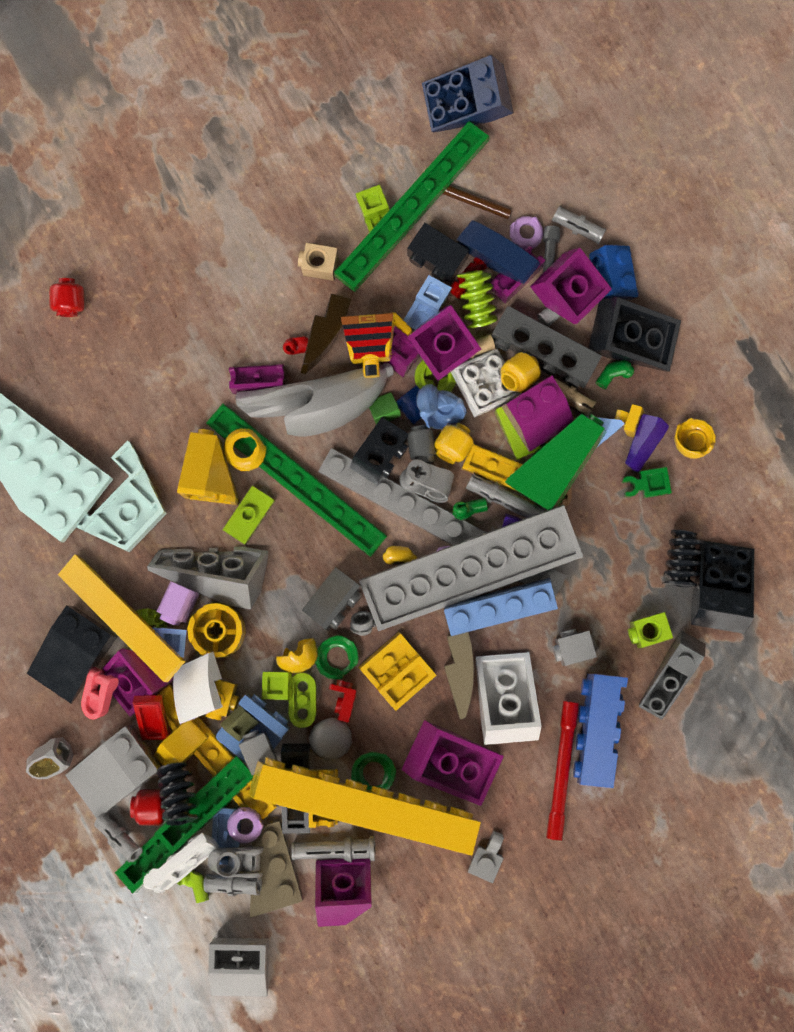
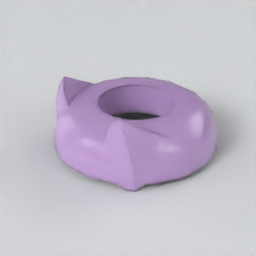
(523, 242)
(236, 816)

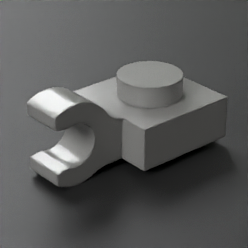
(487, 860)

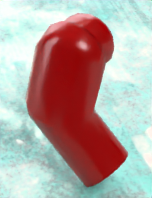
(295, 345)

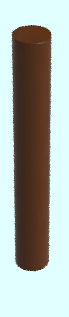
(478, 202)

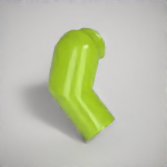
(195, 881)

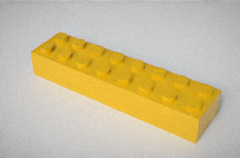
(363, 807)

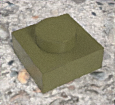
(239, 723)

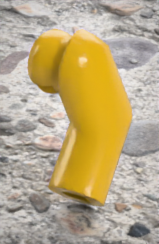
(398, 554)

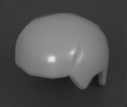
(330, 739)

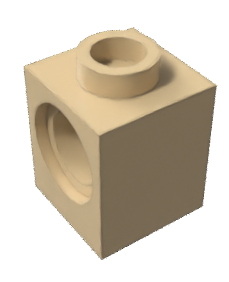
(324, 271)

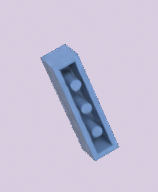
(501, 606)

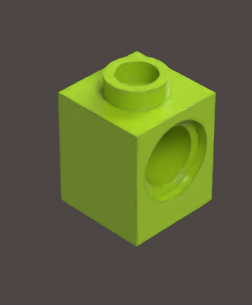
(661, 627)

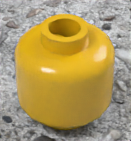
(520, 372)
(453, 443)

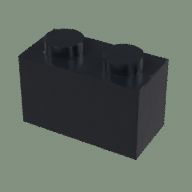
(437, 253)

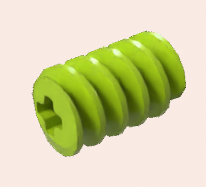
(478, 298)

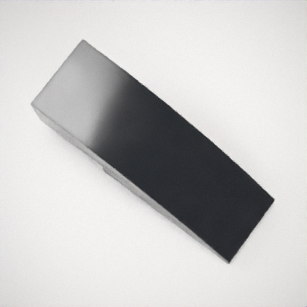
(294, 820)

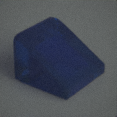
(408, 405)

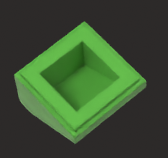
(385, 407)

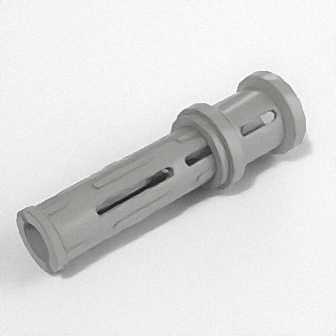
(347, 849)

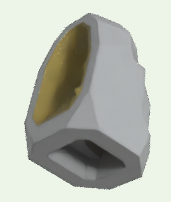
(49, 759)

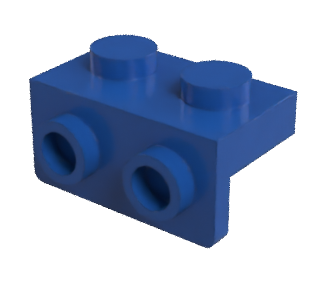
(617, 269)

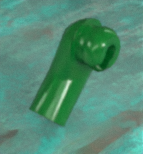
(614, 369)
(464, 510)

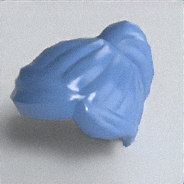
(439, 407)

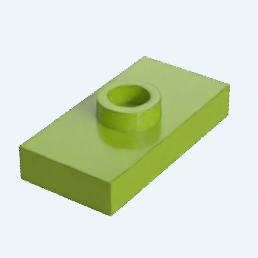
(248, 515)

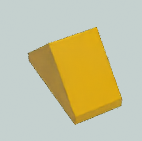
(181, 743)

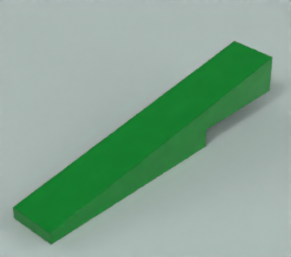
(173, 838)

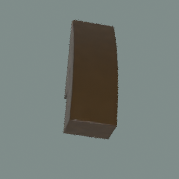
(325, 331)

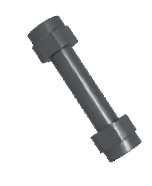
(551, 238)

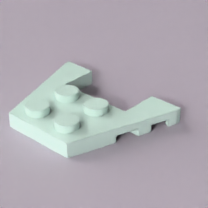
(130, 509)

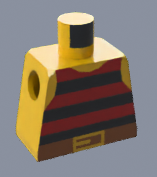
(369, 340)

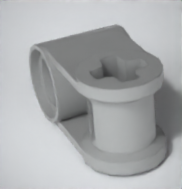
(428, 480)
(242, 862)

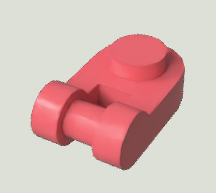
(96, 702)

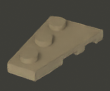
(279, 877)

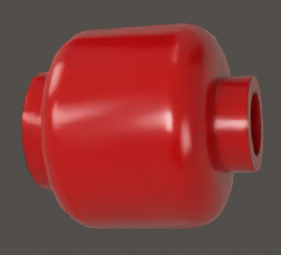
(66, 298)
(147, 807)

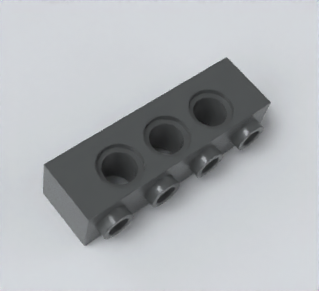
(560, 345)

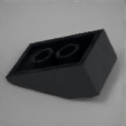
(634, 334)
(70, 652)

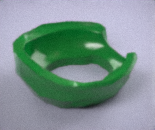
(322, 651)
(384, 760)

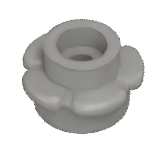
(362, 623)

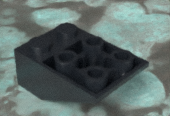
(724, 588)

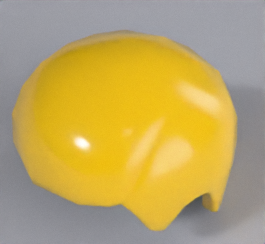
(694, 438)
(299, 660)

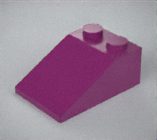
(452, 763)

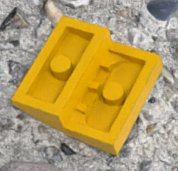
(397, 671)

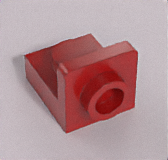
(344, 705)

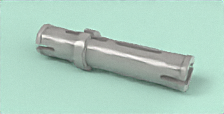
(500, 496)

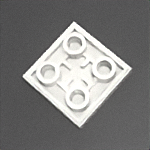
(482, 384)

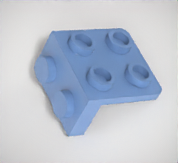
(272, 723)

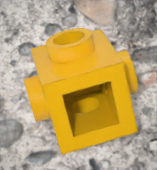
(228, 699)

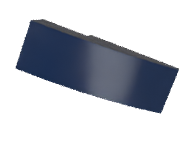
(498, 252)

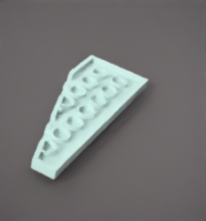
(45, 473)

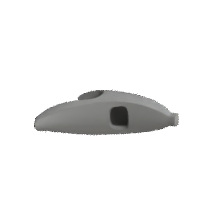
(316, 404)

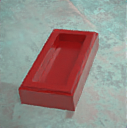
(151, 717)

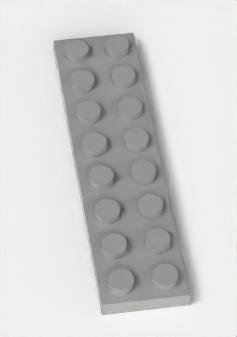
(471, 568)

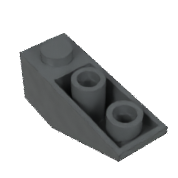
(673, 674)

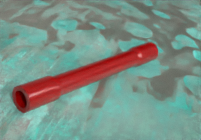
(557, 816)

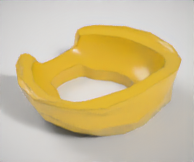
(248, 463)

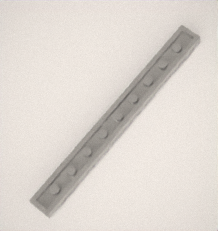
(413, 509)

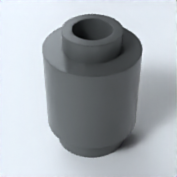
(421, 444)

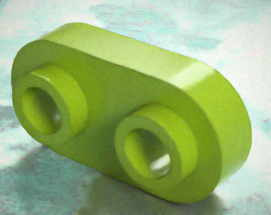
(305, 700)

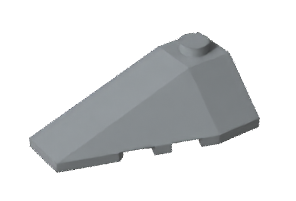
(227, 577)

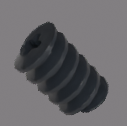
(683, 559)
(175, 794)

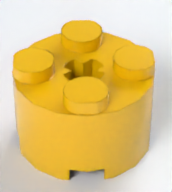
(207, 618)

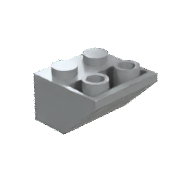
(239, 966)

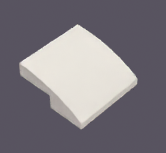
(196, 688)

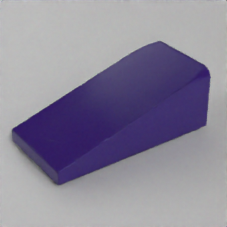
(647, 437)

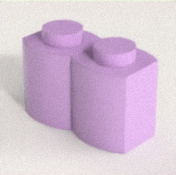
(177, 604)

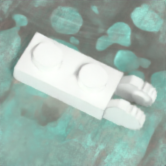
(180, 863)

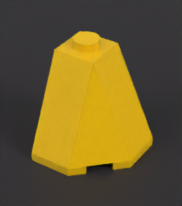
(206, 471)

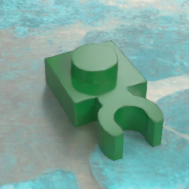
(651, 483)

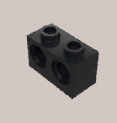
(378, 450)

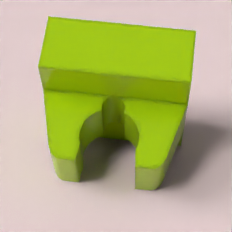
(276, 685)

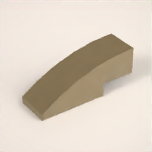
(461, 672)

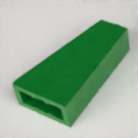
(557, 465)

